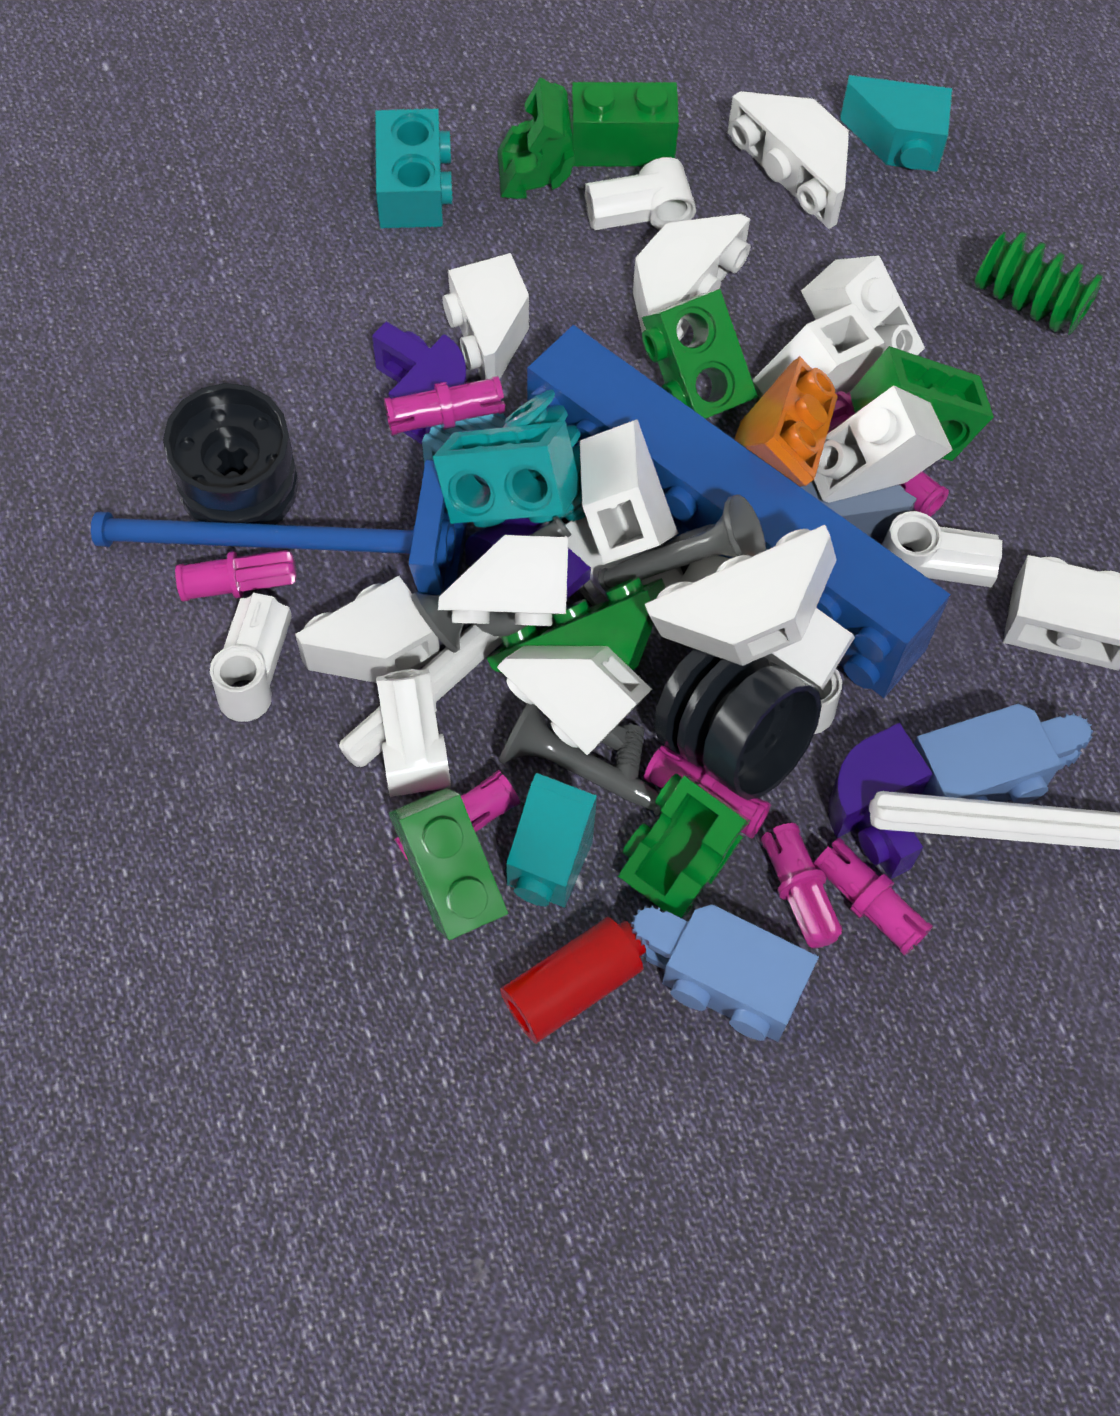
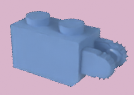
(1001, 754)
(727, 967)

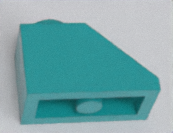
(899, 120)
(551, 842)

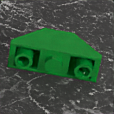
(616, 623)

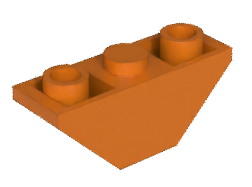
(791, 422)

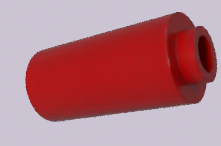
(574, 978)

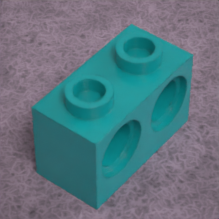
(409, 168)
(503, 461)

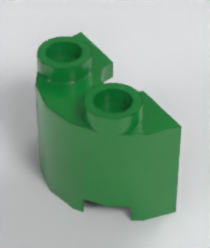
(539, 148)
(683, 847)

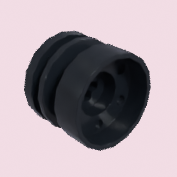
(231, 456)
(738, 720)

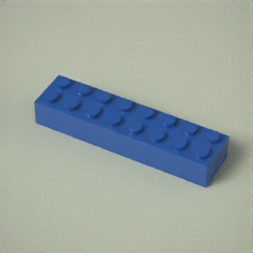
(699, 466)

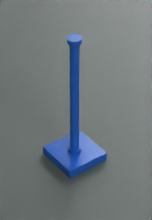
(433, 543)

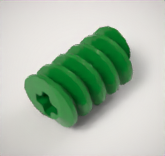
(1037, 282)

